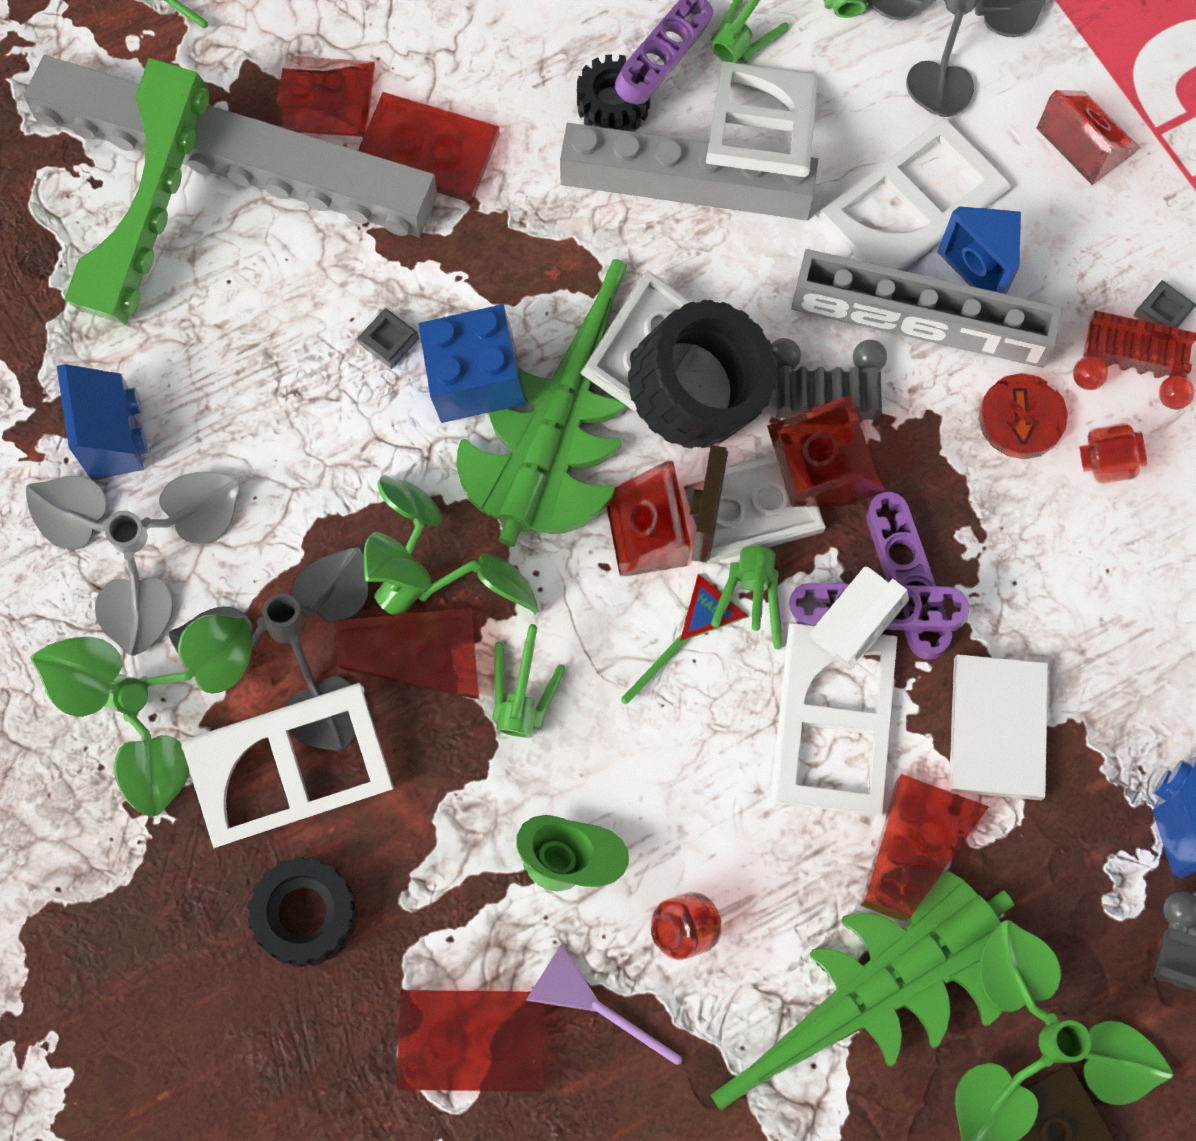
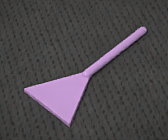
(565, 986)

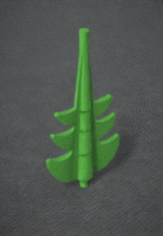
(532, 483)
(903, 971)

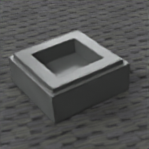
(1165, 306)
(388, 338)

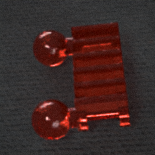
(1140, 346)

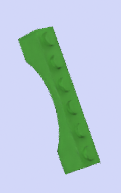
(111, 274)

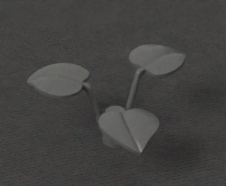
(947, 88)
(335, 591)

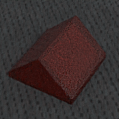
(1085, 134)
(649, 522)

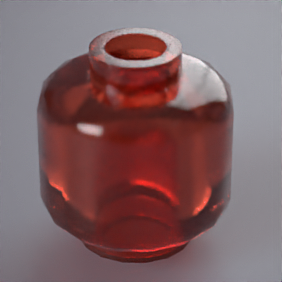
(1113, 453)
(686, 925)

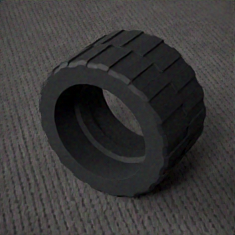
(737, 346)

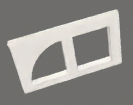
(792, 88)
(904, 249)
(802, 665)
(216, 753)

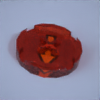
(1022, 416)

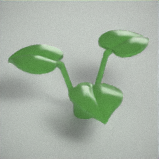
(406, 578)
(85, 677)
(1119, 1063)

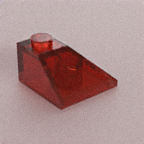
(326, 95)

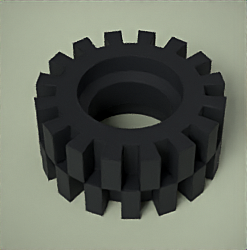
(600, 113)

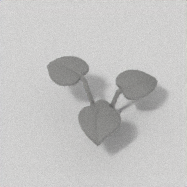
(133, 610)

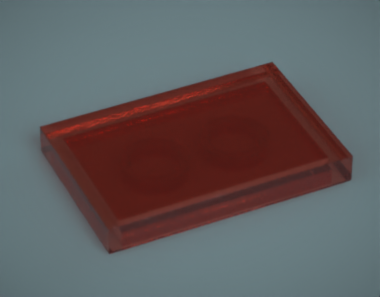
(432, 141)
(470, 1041)

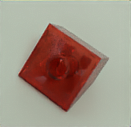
(826, 456)

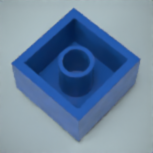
(471, 363)

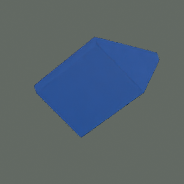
(983, 246)

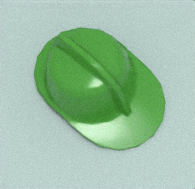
(570, 853)

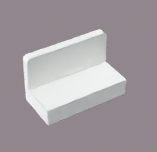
(859, 616)

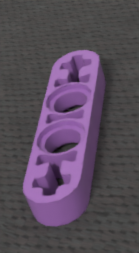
(665, 48)
(914, 573)
(913, 623)

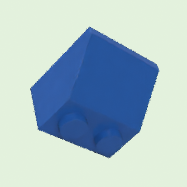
(101, 421)
(1177, 816)

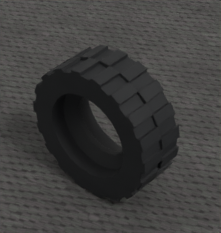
(266, 904)

